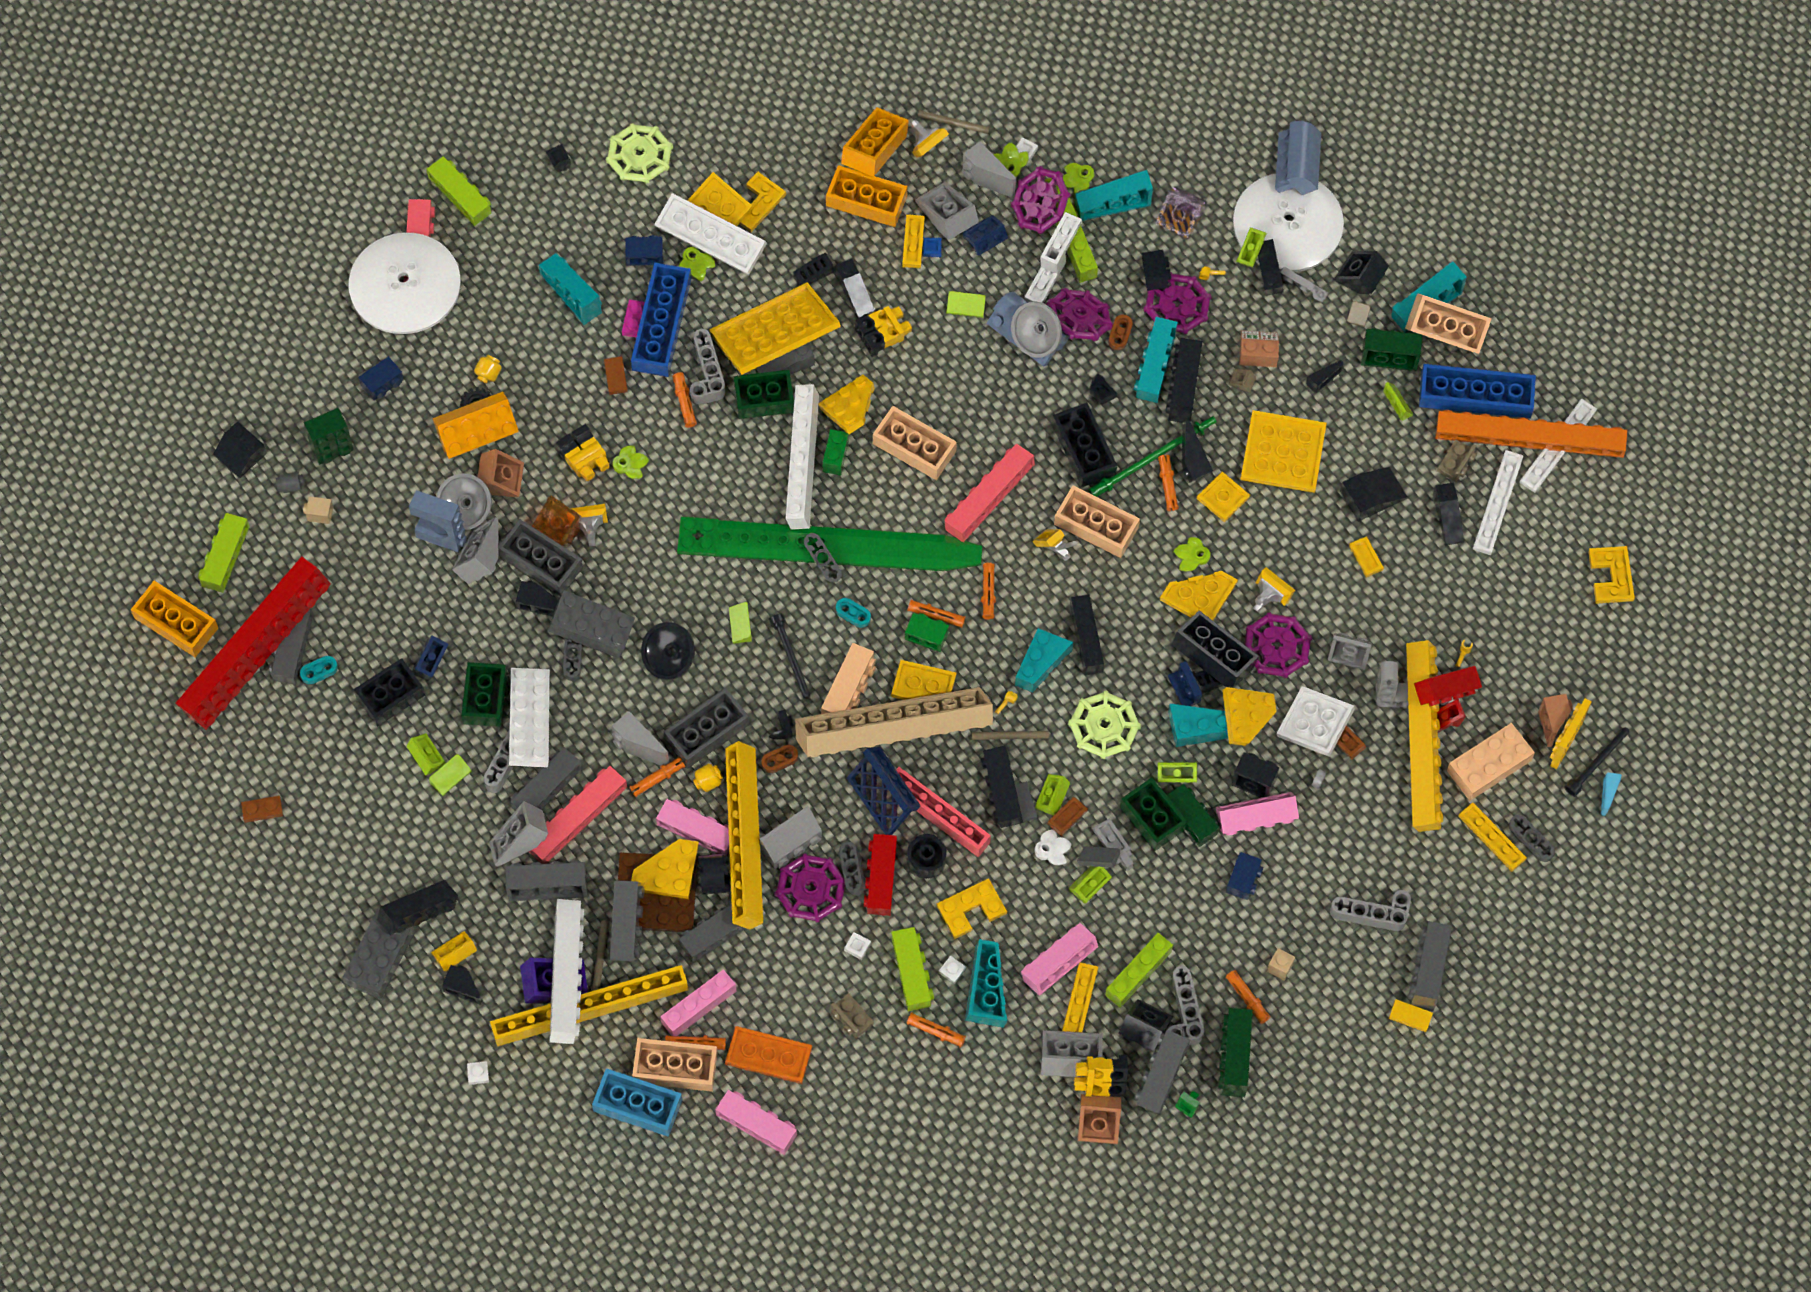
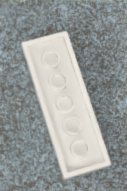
(710, 234)
(529, 717)

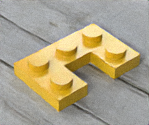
(768, 197)
(1618, 561)
(981, 895)

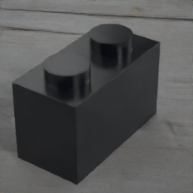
(1155, 270)

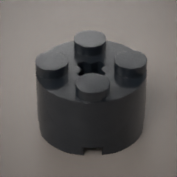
(926, 845)
(714, 874)

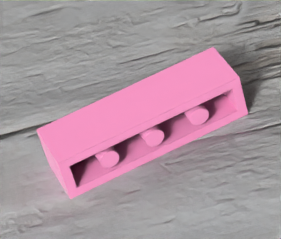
(1257, 813)
(694, 827)
(1059, 959)
(698, 1003)
(756, 1122)

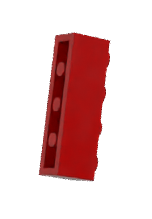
(1448, 686)
(881, 874)

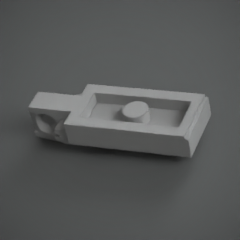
(1305, 285)
(1111, 838)

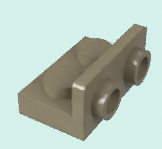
(1456, 460)
(851, 1015)

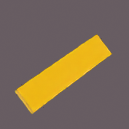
(1492, 836)
(1080, 998)

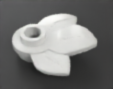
(1055, 848)

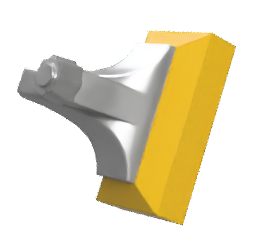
(925, 138)
(591, 519)
(1052, 540)
(1272, 589)

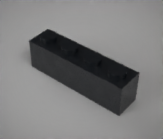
(1087, 634)
(1002, 786)
(417, 907)

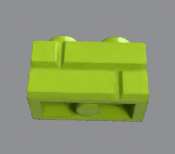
(1177, 771)

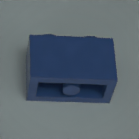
(643, 250)
(381, 378)
(429, 658)
(1244, 875)

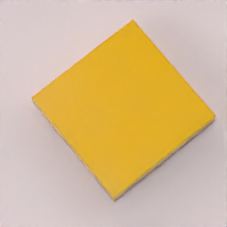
(1223, 496)

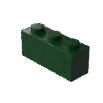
(1200, 824)

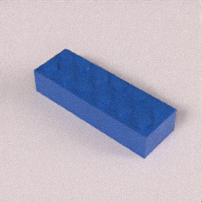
(661, 319)
(1477, 391)

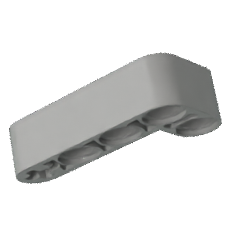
(707, 364)
(1388, 690)
(502, 774)
(1370, 909)
(1185, 1005)

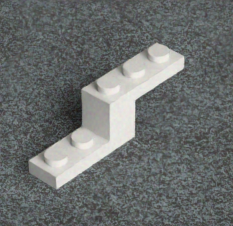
(1053, 258)

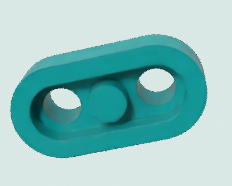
(854, 612)
(318, 669)

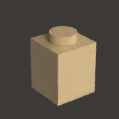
(318, 510)
(1281, 964)

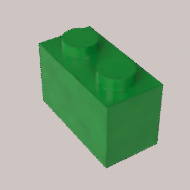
(835, 452)
(926, 632)

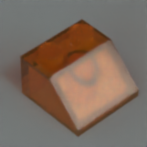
(558, 522)

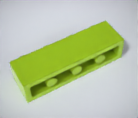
(459, 190)
(224, 552)
(911, 969)
(1139, 970)

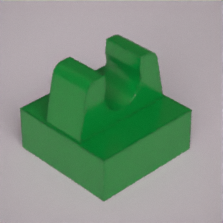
(1188, 1103)

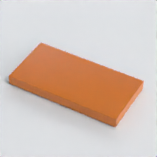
(768, 1055)

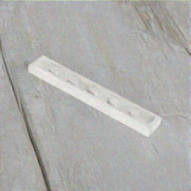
(1548, 459)
(1498, 502)

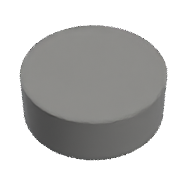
(1319, 778)

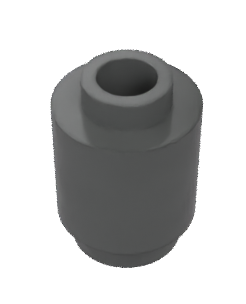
(290, 482)

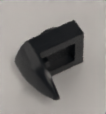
(559, 158)
(1102, 390)
(785, 723)

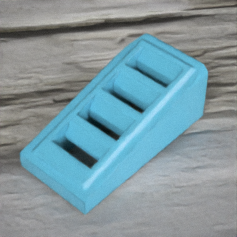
(1610, 785)

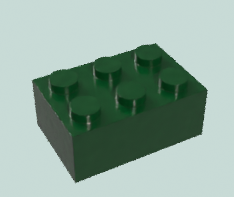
(1391, 349)
(764, 394)
(328, 436)
(484, 694)
(1153, 814)

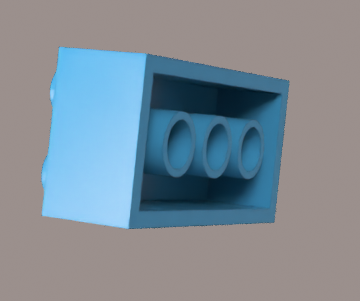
(637, 1102)

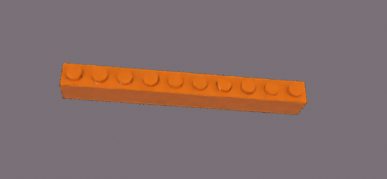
(1531, 433)

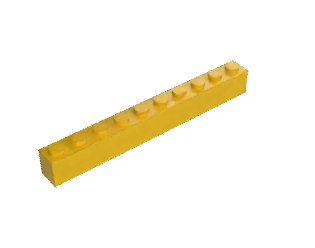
(1423, 740)
(744, 835)
(593, 1004)

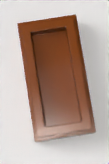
(615, 375)
(1067, 816)

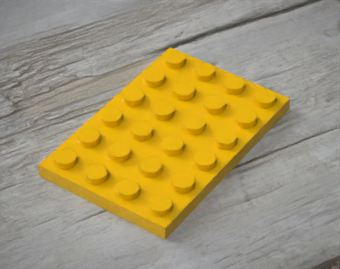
(774, 328)

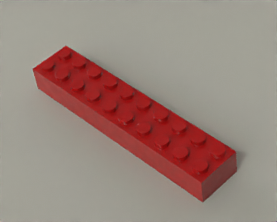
(253, 643)

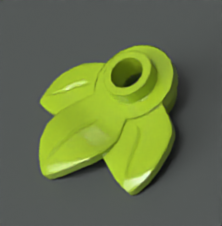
(1011, 157)
(1075, 179)
(698, 263)
(632, 460)
(1189, 554)

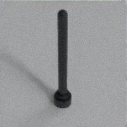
(778, 623)
(1574, 786)

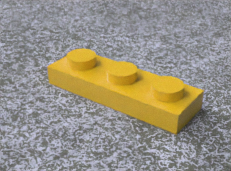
(913, 241)

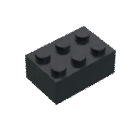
(389, 692)

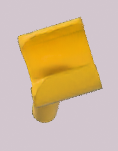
(1206, 272)
(1464, 650)
(1009, 697)

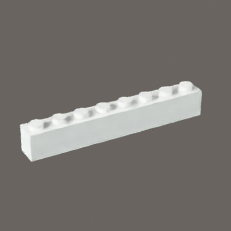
(802, 457)
(565, 971)

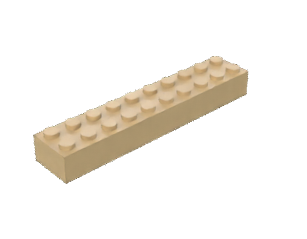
(894, 722)

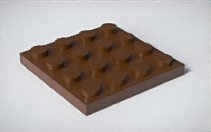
(660, 911)

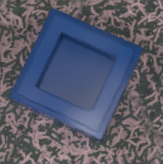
(932, 247)

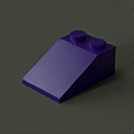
(537, 980)

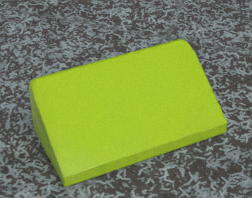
(1251, 247)
(966, 304)
(1397, 401)
(740, 623)
(425, 753)
(449, 774)
(1052, 794)
(1090, 883)

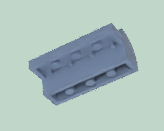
(1298, 158)
(1002, 319)

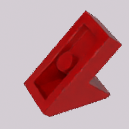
(1450, 715)

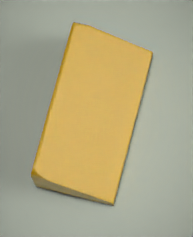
(454, 951)

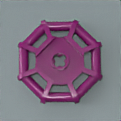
(1034, 193)
(1186, 297)
(1089, 306)
(1285, 638)
(810, 898)

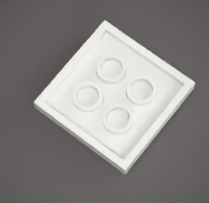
(1315, 721)

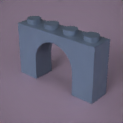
(438, 522)

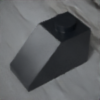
(461, 984)

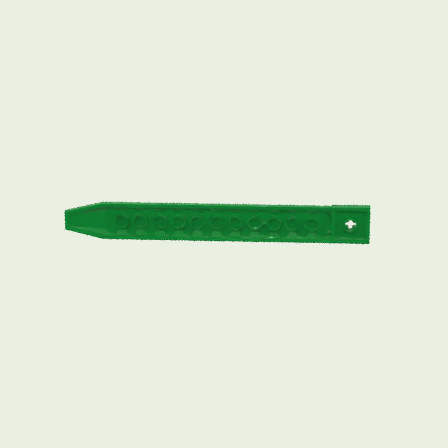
(845, 545)

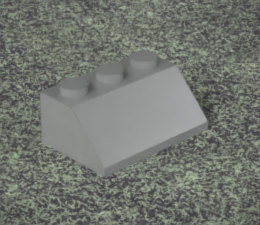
(791, 838)
(1065, 1049)

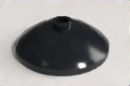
(658, 646)

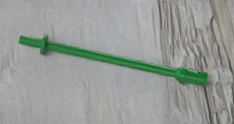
(1107, 484)

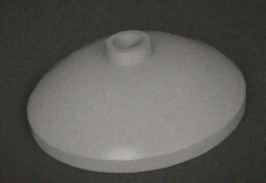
(1028, 332)
(463, 487)

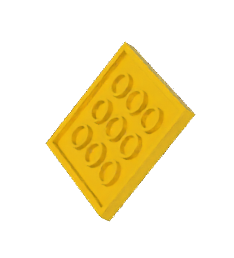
(1283, 451)

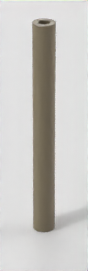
(954, 122)
(1010, 735)
(600, 955)

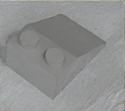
(987, 171)
(948, 210)
(479, 553)
(1349, 650)
(637, 740)
(519, 834)

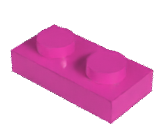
(632, 318)

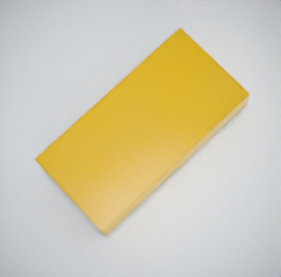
(1366, 556)
(1410, 1015)

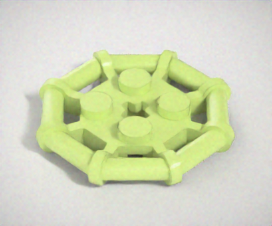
(639, 162)
(1101, 734)

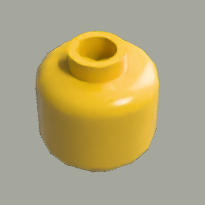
(487, 369)
(707, 777)

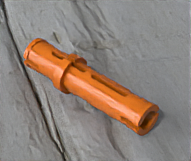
(682, 393)
(1168, 483)
(988, 610)
(957, 620)
(664, 772)
(1248, 997)
(943, 1033)
(705, 1040)

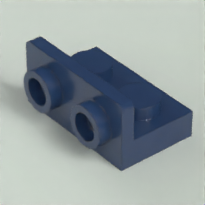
(986, 234)
(1185, 685)

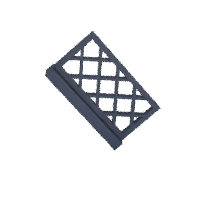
(890, 781)

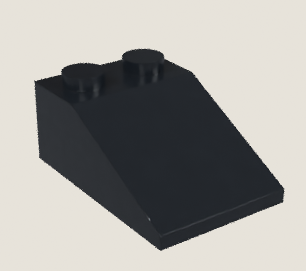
(1372, 492)

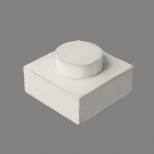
(1025, 145)
(857, 945)
(952, 970)
(478, 1073)

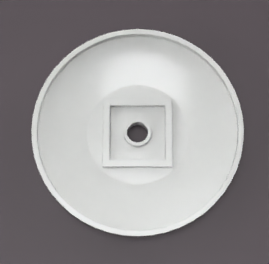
(1298, 242)
(411, 304)

